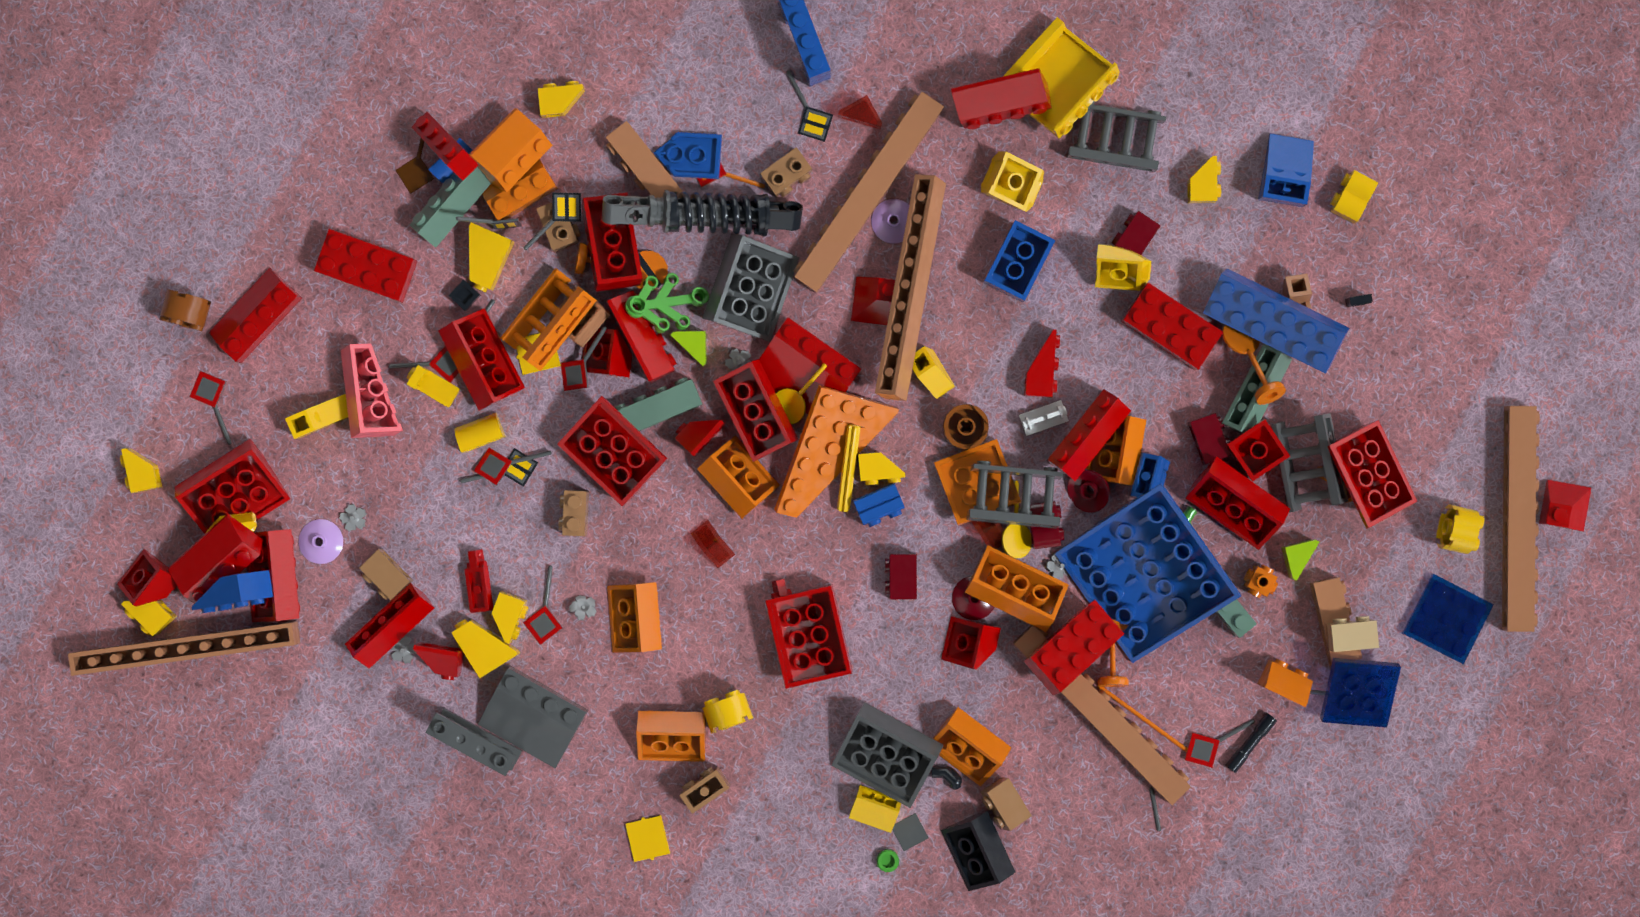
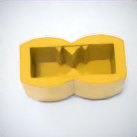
(1353, 197)

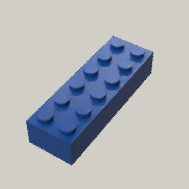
(1276, 320)

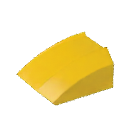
(1012, 181)
(1121, 268)

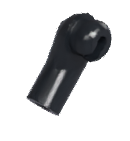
(949, 774)

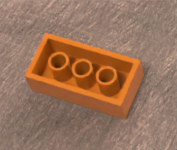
(1017, 588)

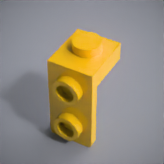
(432, 385)

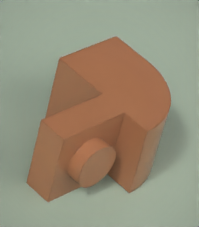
(1298, 289)

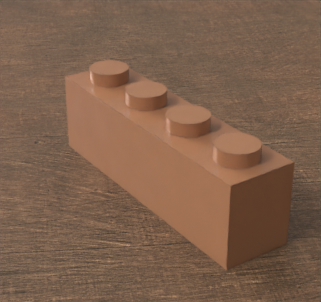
(640, 161)
(1330, 605)

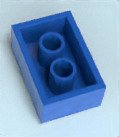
(1019, 261)

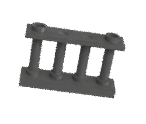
(1124, 157)
(1336, 488)
(1002, 514)
(474, 741)

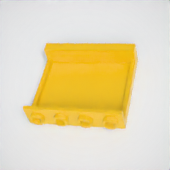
(1073, 75)

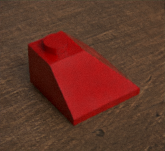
(872, 300)
(609, 356)
(697, 434)
(1258, 450)
(1565, 505)
(146, 580)
(969, 642)
(441, 659)

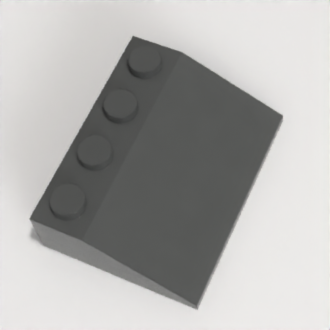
(750, 287)
(532, 716)
(887, 755)

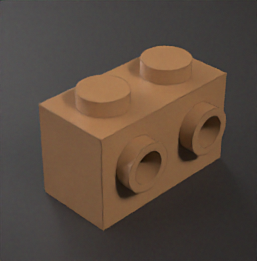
(786, 173)
(559, 233)
(574, 513)
(385, 574)
(705, 789)
(1005, 804)

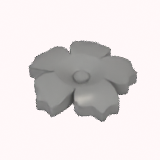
(738, 359)
(353, 517)
(1056, 567)
(583, 607)
(403, 650)

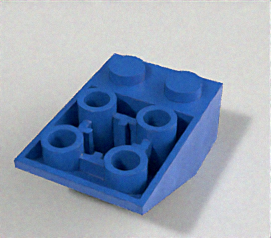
(1287, 171)
(236, 590)

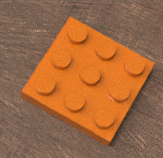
(961, 483)

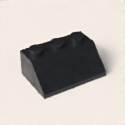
(978, 851)

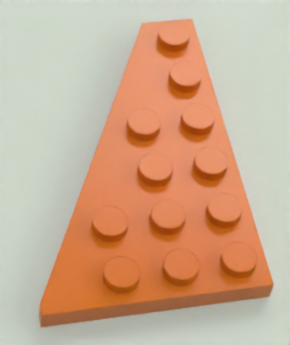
(822, 444)

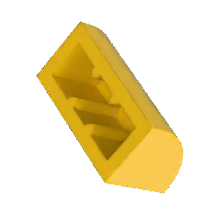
(479, 433)
(875, 809)

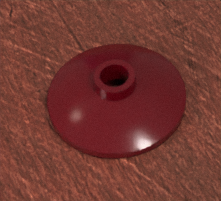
(1083, 497)
(964, 605)

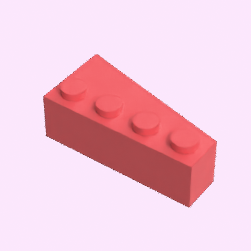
(366, 394)

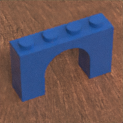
(806, 39)

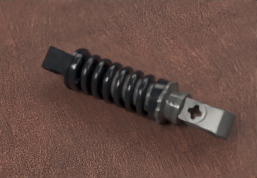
(703, 212)

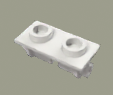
(1043, 417)

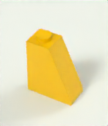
(486, 256)
(482, 647)

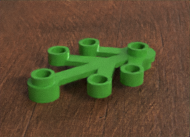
(664, 303)

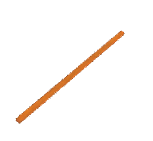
(1151, 724)

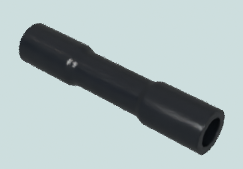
(1243, 752)

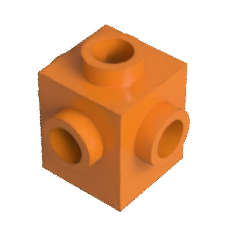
(1252, 581)

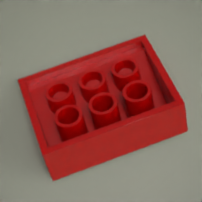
(797, 355)
(612, 451)
(1372, 473)
(232, 485)
(809, 636)

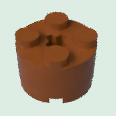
(184, 310)
(966, 413)

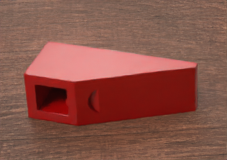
(1040, 375)

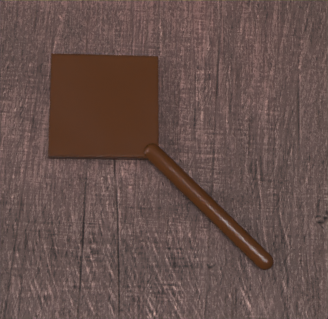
(415, 172)

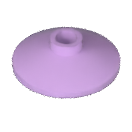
(880, 220)
(331, 538)

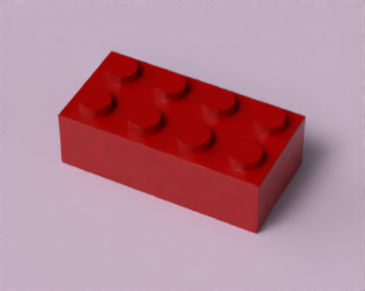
(611, 248)
(365, 265)
(1172, 326)
(755, 410)
(1237, 503)
(1073, 647)

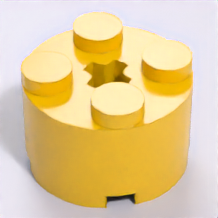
(1459, 529)
(727, 712)

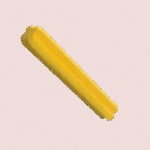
(848, 468)

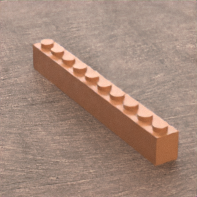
(869, 191)
(910, 287)
(1520, 519)
(184, 648)
(1115, 727)

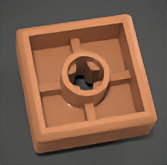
(589, 324)

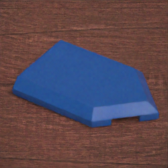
(692, 155)

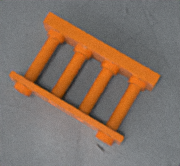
(559, 327)

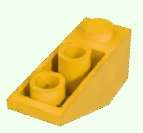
(318, 417)

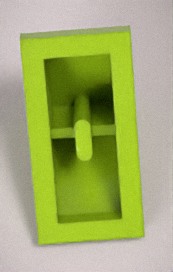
(694, 343)
(1297, 556)

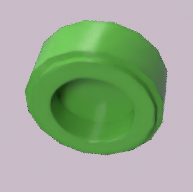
(887, 860)

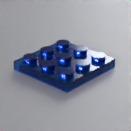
(1447, 618)
(1360, 692)

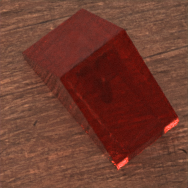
(861, 113)
(989, 532)
(712, 544)

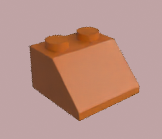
(1285, 682)

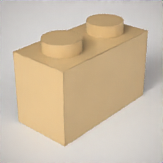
(1352, 634)

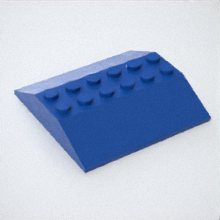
(1148, 571)

